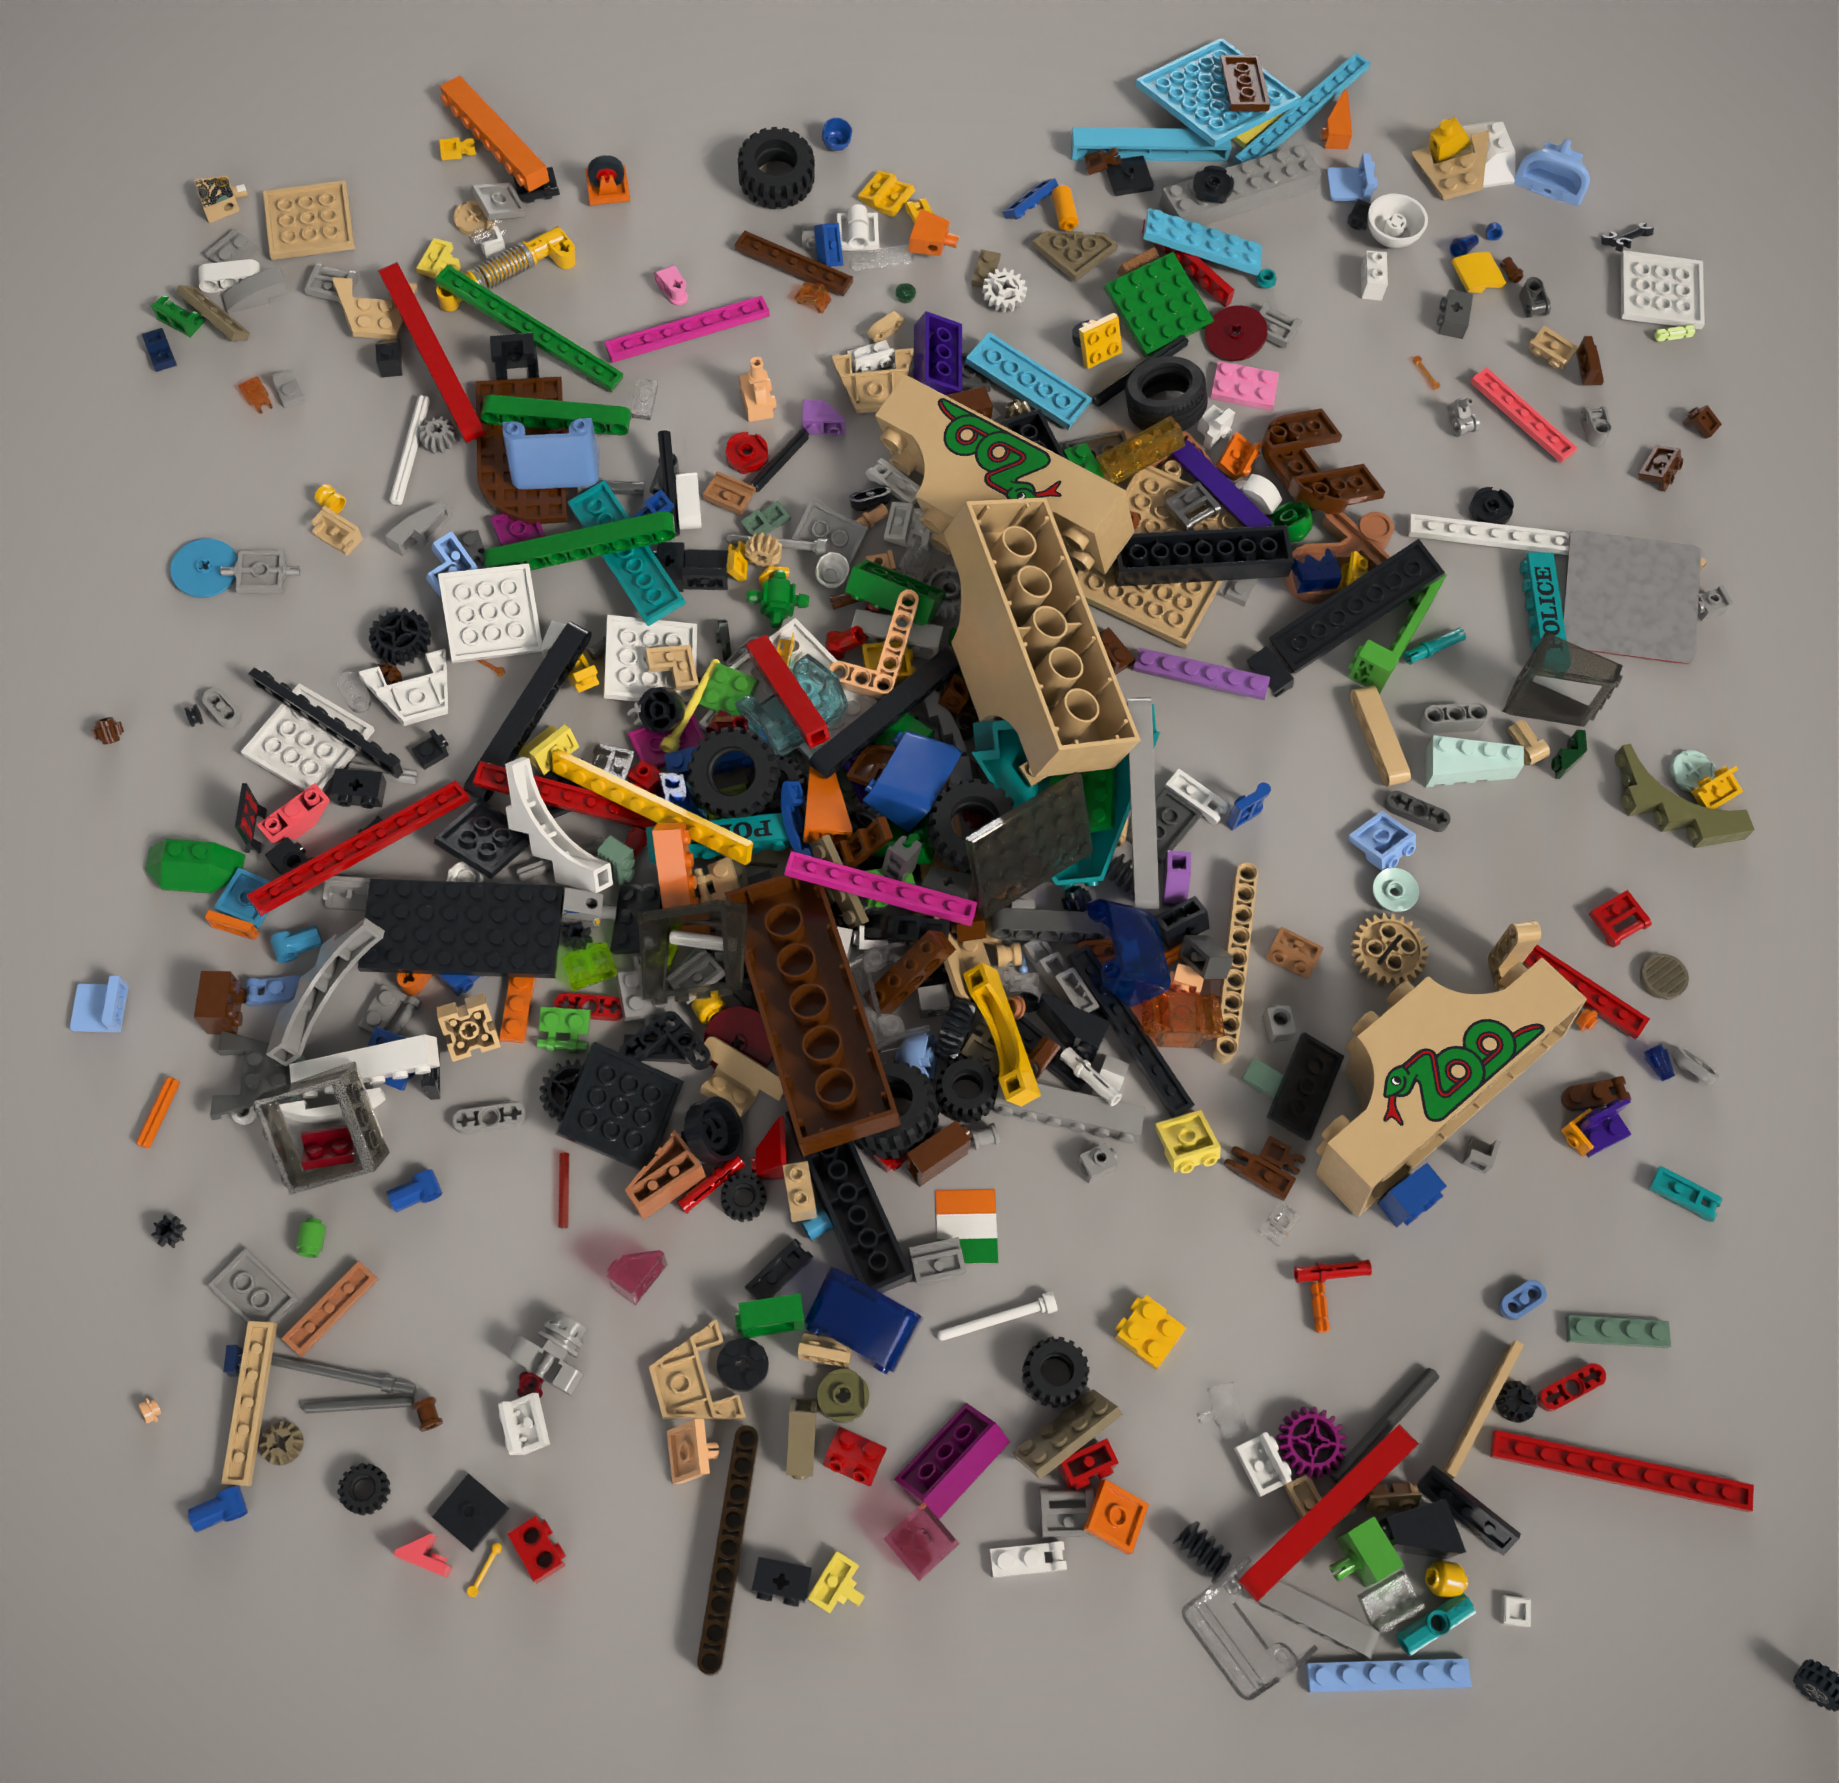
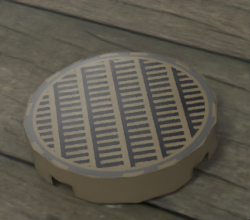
(1664, 976)

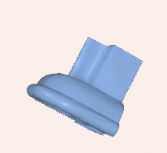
(1555, 173)

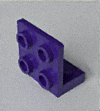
(1605, 1126)

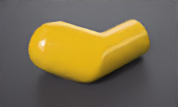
(769, 571)

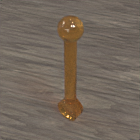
(1417, 361)
(499, 670)

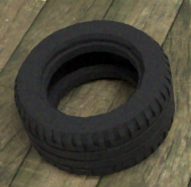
(1162, 375)

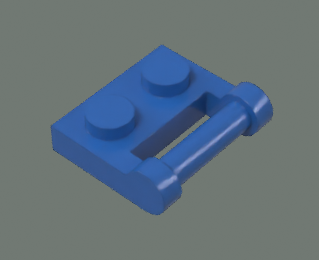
(1248, 807)

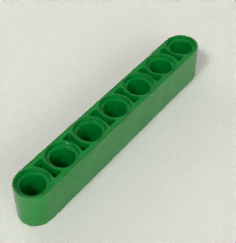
(554, 414)

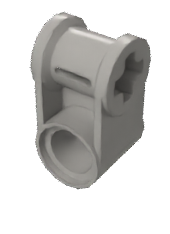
(1595, 425)

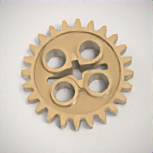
(1407, 963)

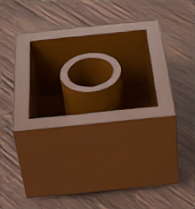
(219, 1002)

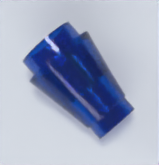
(1463, 245)
(1660, 1062)

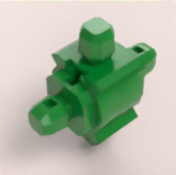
(777, 598)

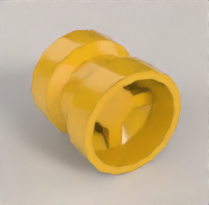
(328, 497)

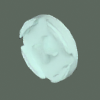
(1690, 768)

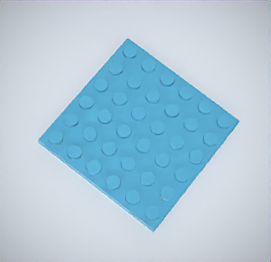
(1196, 94)

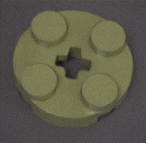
(853, 1385)

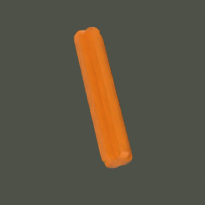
(157, 1112)

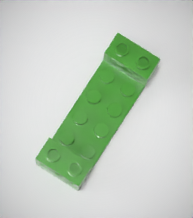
(1376, 663)

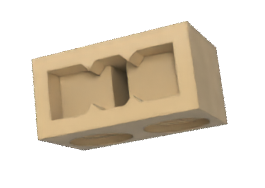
(799, 1191)

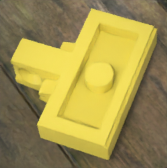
(436, 259)
(836, 1584)

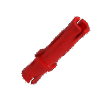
(710, 1184)
(1322, 1272)

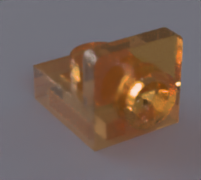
(815, 295)

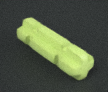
(1674, 333)

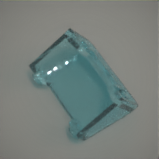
(771, 720)

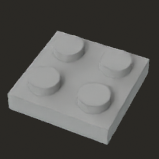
(498, 201)

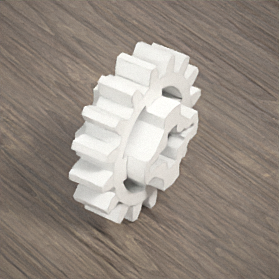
(1004, 290)

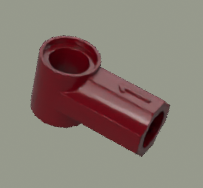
(723, 719)

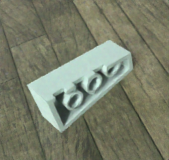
(1467, 760)

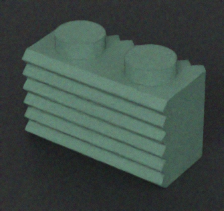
(620, 859)

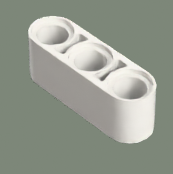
(225, 275)
(688, 501)

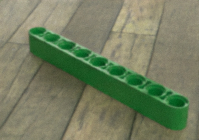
(584, 542)

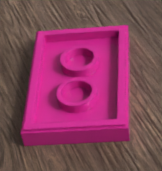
(647, 743)

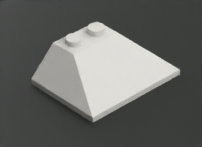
(1500, 154)

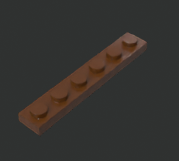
(793, 263)

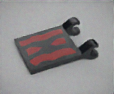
(246, 818)

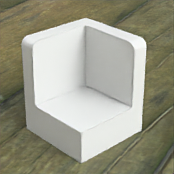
(493, 246)

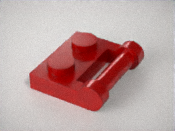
(1615, 912)

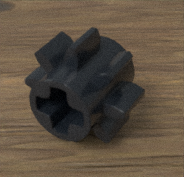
(1076, 899)
(574, 930)
(167, 1224)

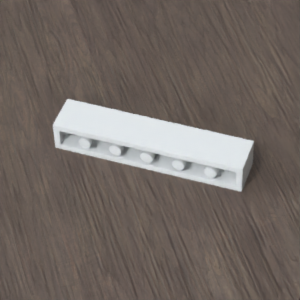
(375, 1062)

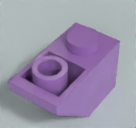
(821, 418)
(1176, 877)

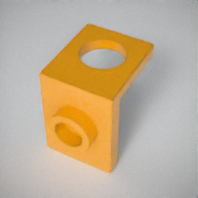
(1575, 1137)

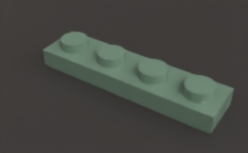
(1618, 1331)

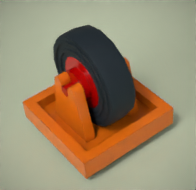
(607, 181)

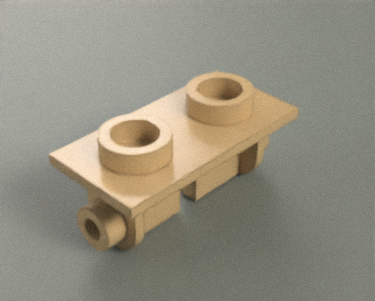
(1403, 1497)

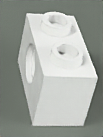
(1374, 275)

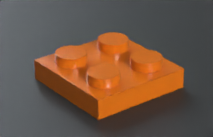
(1116, 1516)

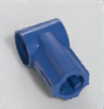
(422, 1188)
(225, 1507)

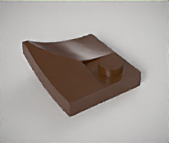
(870, 763)

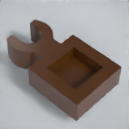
(1278, 1155)

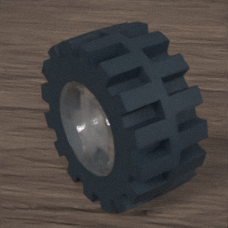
(1818, 1684)

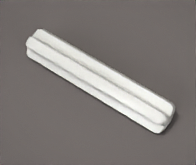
(696, 940)

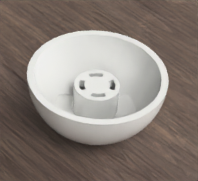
(1397, 220)

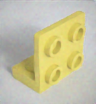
(542, 746)

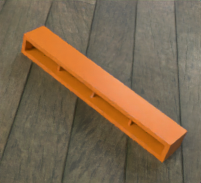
(494, 134)

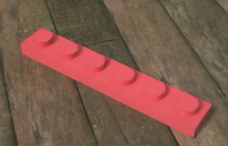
(1523, 415)

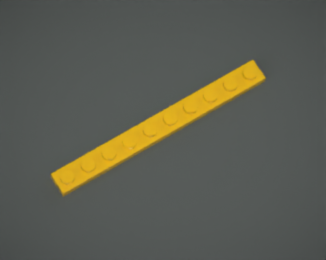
(651, 806)

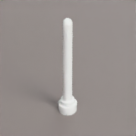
(1044, 1304)

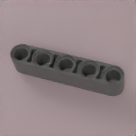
(1045, 926)

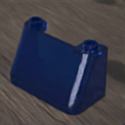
(1140, 961)
(863, 1320)

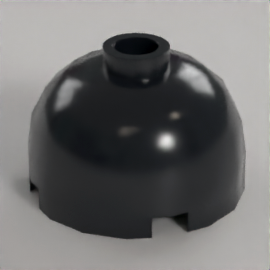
(661, 709)

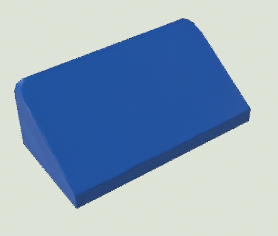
(828, 244)

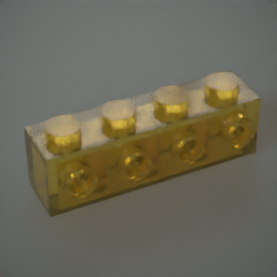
(1141, 450)

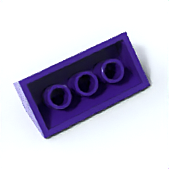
(938, 353)

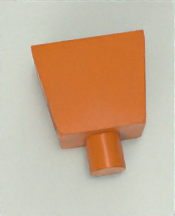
(931, 234)

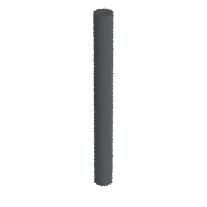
(360, 1404)

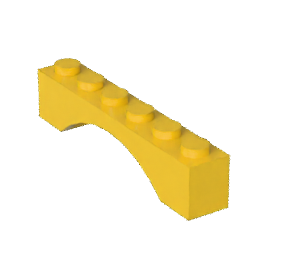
(1015, 1069)

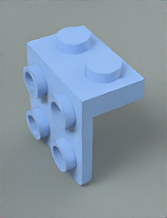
(1353, 183)

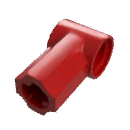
(839, 642)

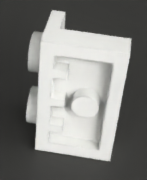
(872, 357)

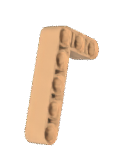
(889, 654)

